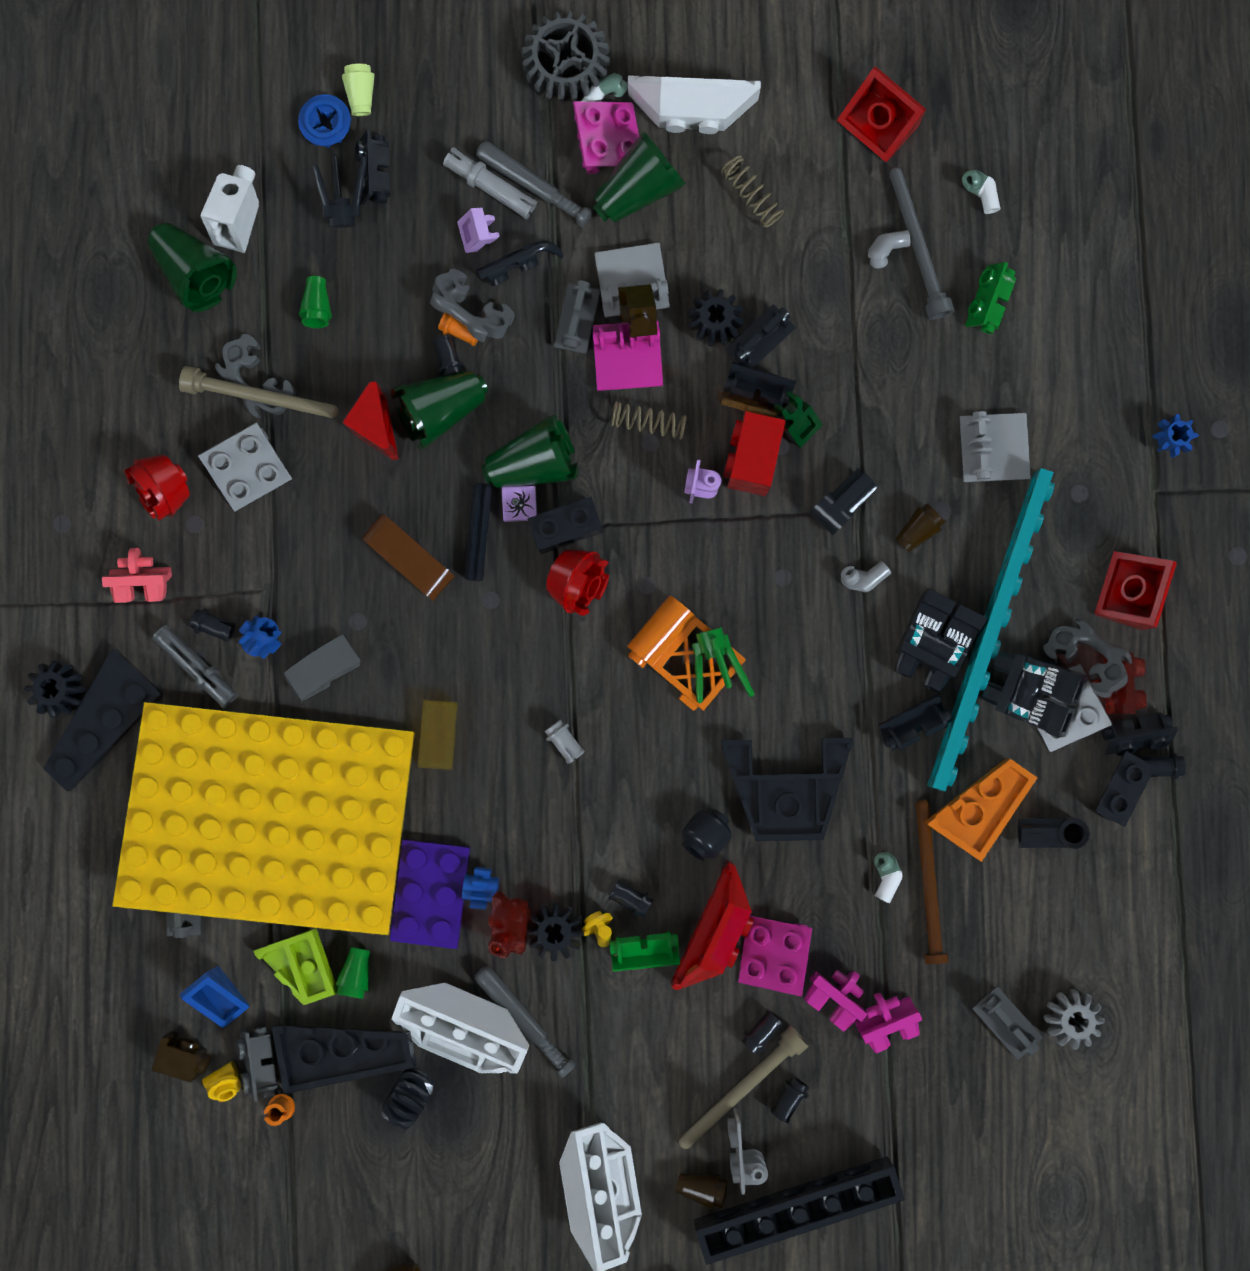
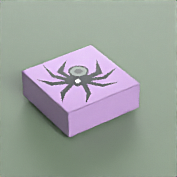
(519, 503)

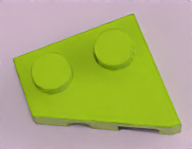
(301, 966)

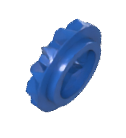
(329, 107)

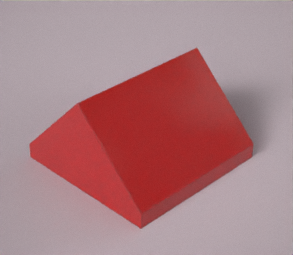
(882, 114)
(372, 421)
(1135, 590)

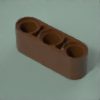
(408, 557)

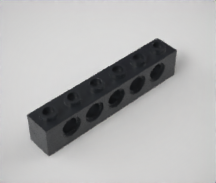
(798, 1210)

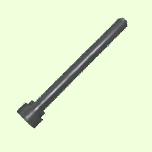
(938, 303)

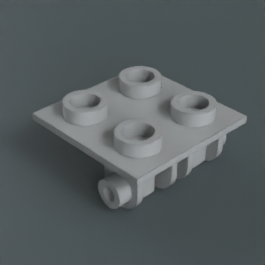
(631, 268)
(994, 447)
(245, 466)
(1087, 719)
(746, 1165)

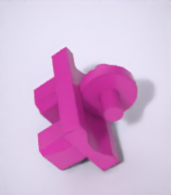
(822, 990)
(888, 1018)

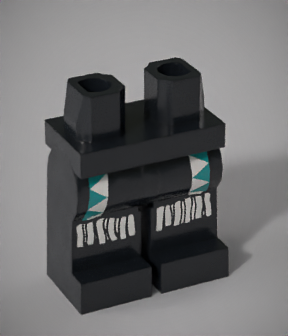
(934, 651)
(1024, 690)

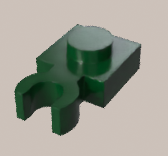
(800, 420)

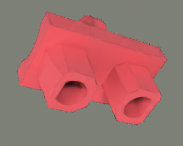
(123, 580)

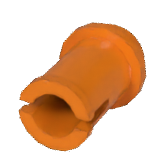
(453, 327)
(284, 1104)

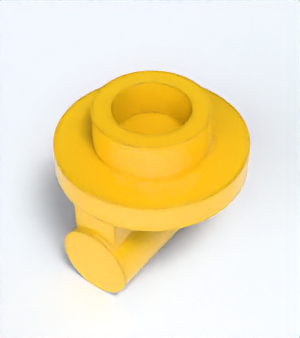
(596, 924)
(223, 1083)

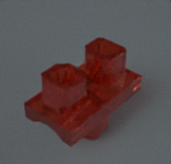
(1127, 699)
(508, 925)

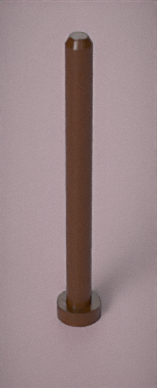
(936, 953)

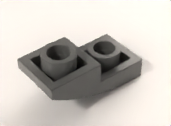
(321, 667)

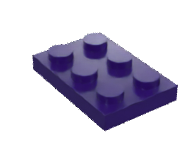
(430, 894)

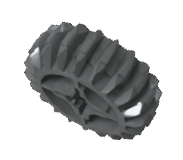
(544, 43)

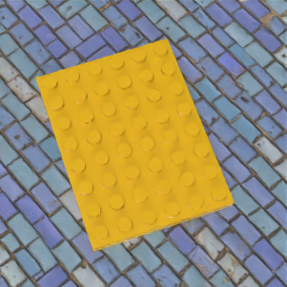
(264, 819)

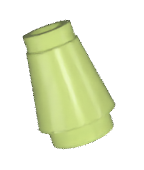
(359, 88)

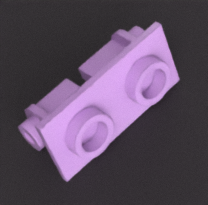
(702, 483)

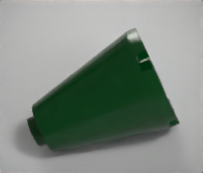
(637, 181)
(191, 267)
(437, 404)
(533, 457)

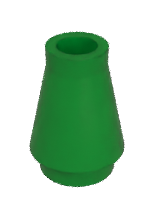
(315, 305)
(355, 974)

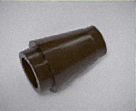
(920, 527)
(703, 1189)

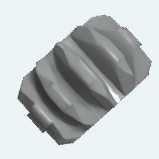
(1083, 1028)

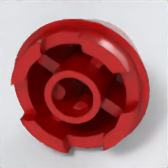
(159, 485)
(577, 579)

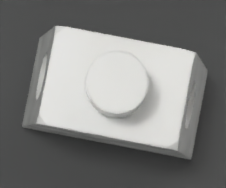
(231, 209)

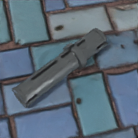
(222, 693)

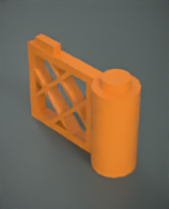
(661, 639)

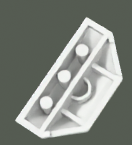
(693, 102)
(462, 1028)
(600, 1195)

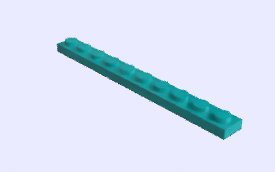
(987, 644)

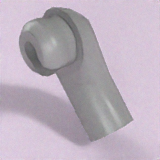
(883, 246)
(863, 580)

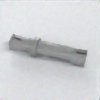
(479, 176)

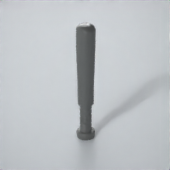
(530, 181)
(504, 997)

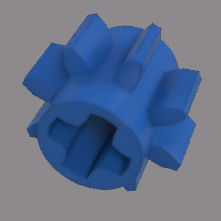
(1185, 435)
(259, 637)
(480, 888)

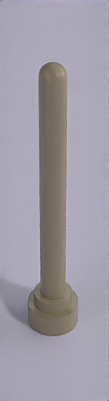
(195, 381)
(789, 1045)

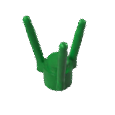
(714, 645)

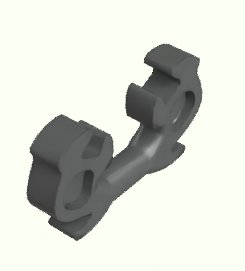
(450, 289)
(236, 355)
(1112, 674)

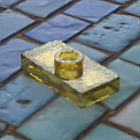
(437, 734)

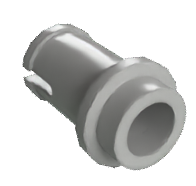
(564, 741)

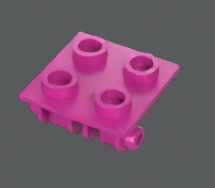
(604, 132)
(624, 360)
(775, 956)

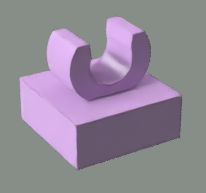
(475, 231)

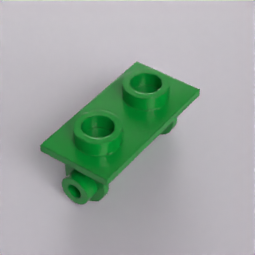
(995, 283)
(638, 953)

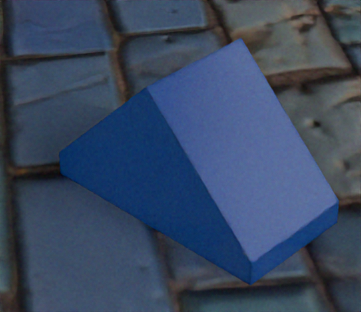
(215, 997)

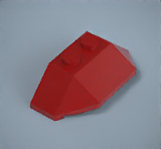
(716, 933)

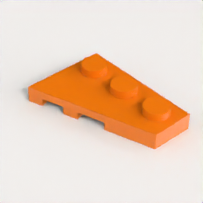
(984, 808)

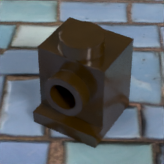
(638, 310)
(180, 1058)

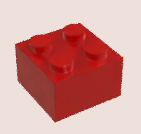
(756, 453)

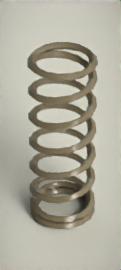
(729, 168)
(616, 422)

